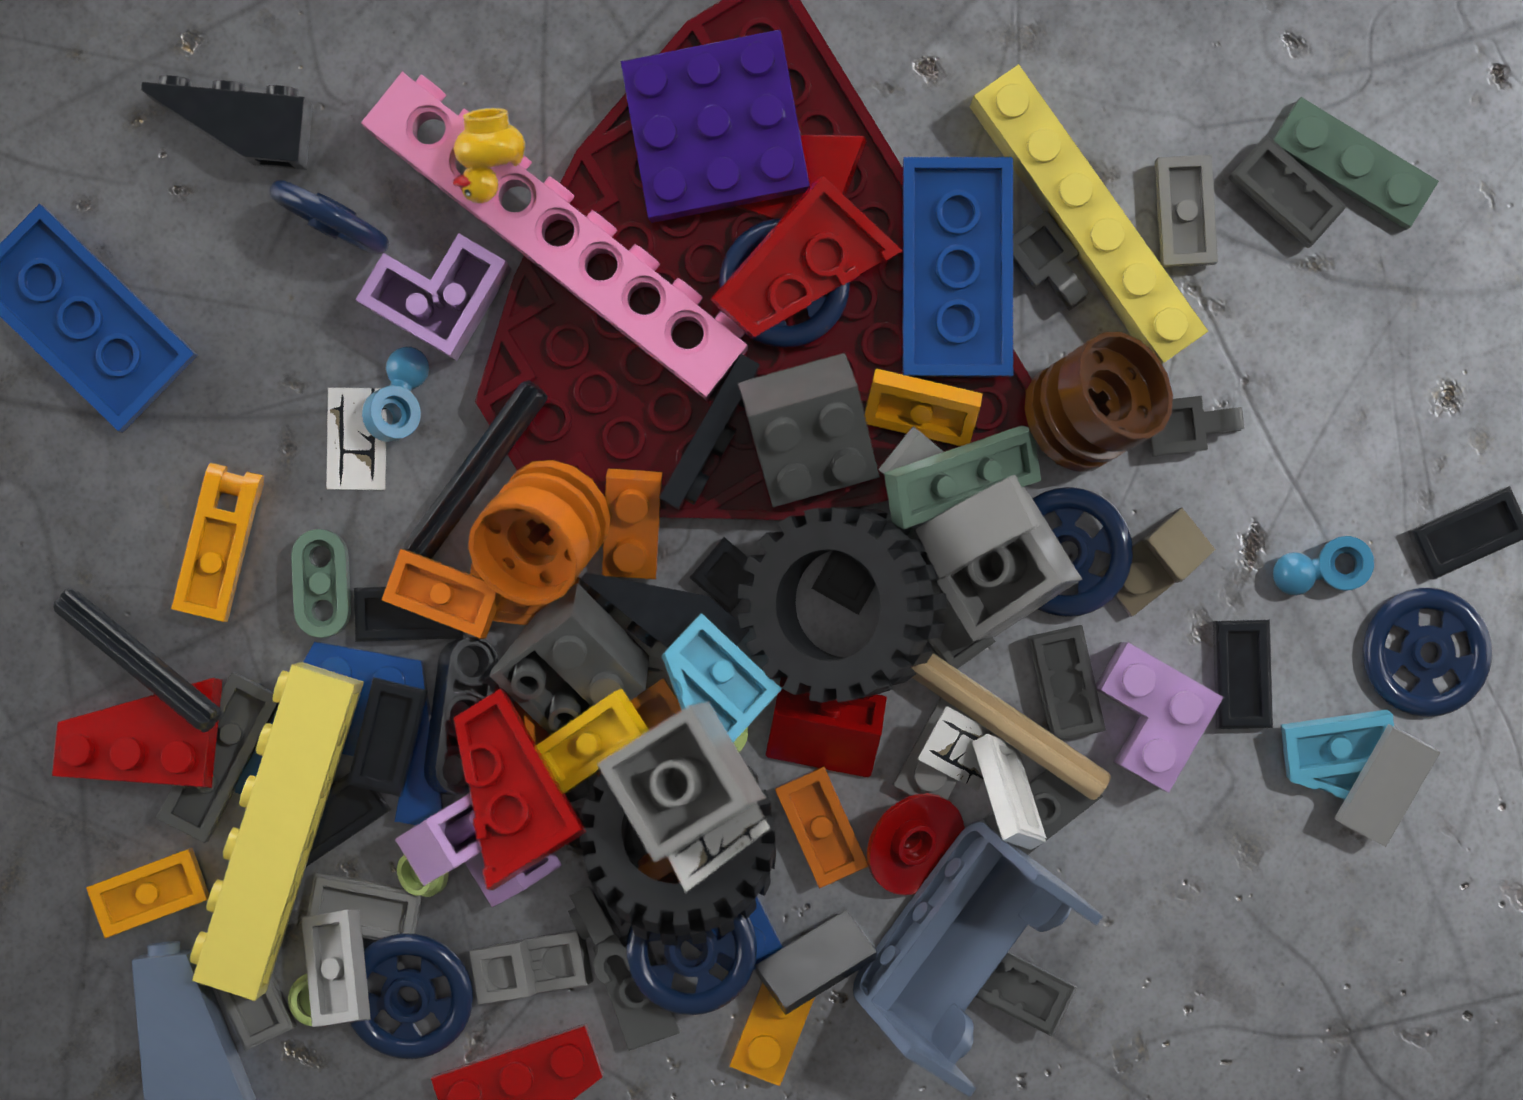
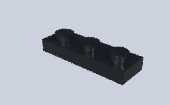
(711, 437)

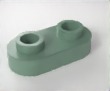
(317, 583)

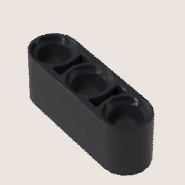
(450, 688)

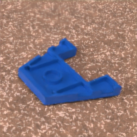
(418, 798)

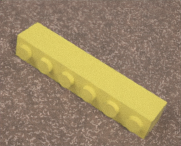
(1087, 214)
(276, 830)

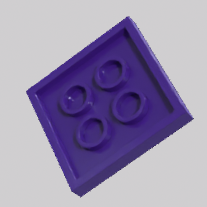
(715, 126)

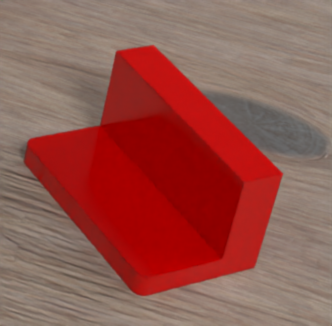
(828, 733)

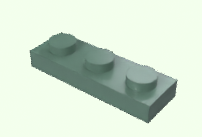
(1355, 163)
(946, 479)

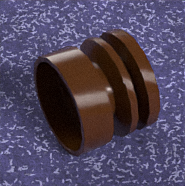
(1098, 402)

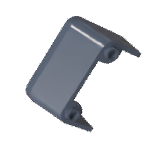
(952, 944)

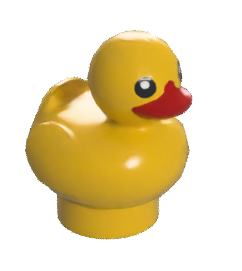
(486, 144)

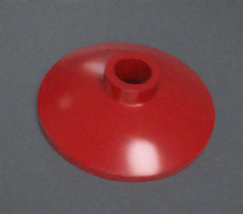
(912, 841)

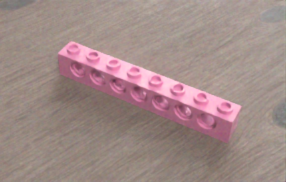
(703, 368)

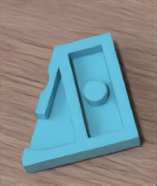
(713, 669)
(1332, 750)

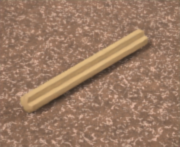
(1012, 726)

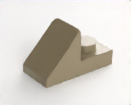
(1162, 559)

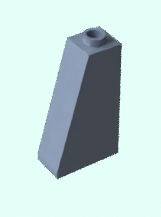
(183, 1032)

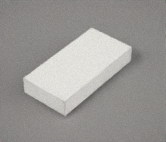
(1009, 792)

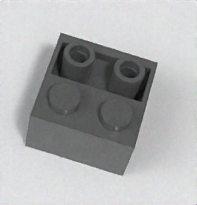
(570, 661)

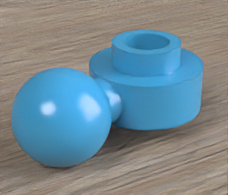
(406, 370)
(1297, 573)

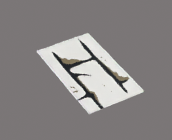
(353, 454)
(952, 748)
(717, 847)

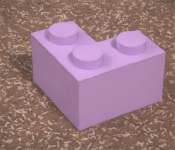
(439, 309)
(1170, 709)
(451, 840)

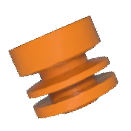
(539, 532)

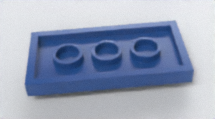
(958, 266)
(86, 320)

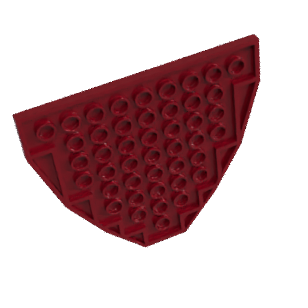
(623, 407)

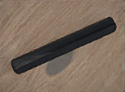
(476, 469)
(137, 660)

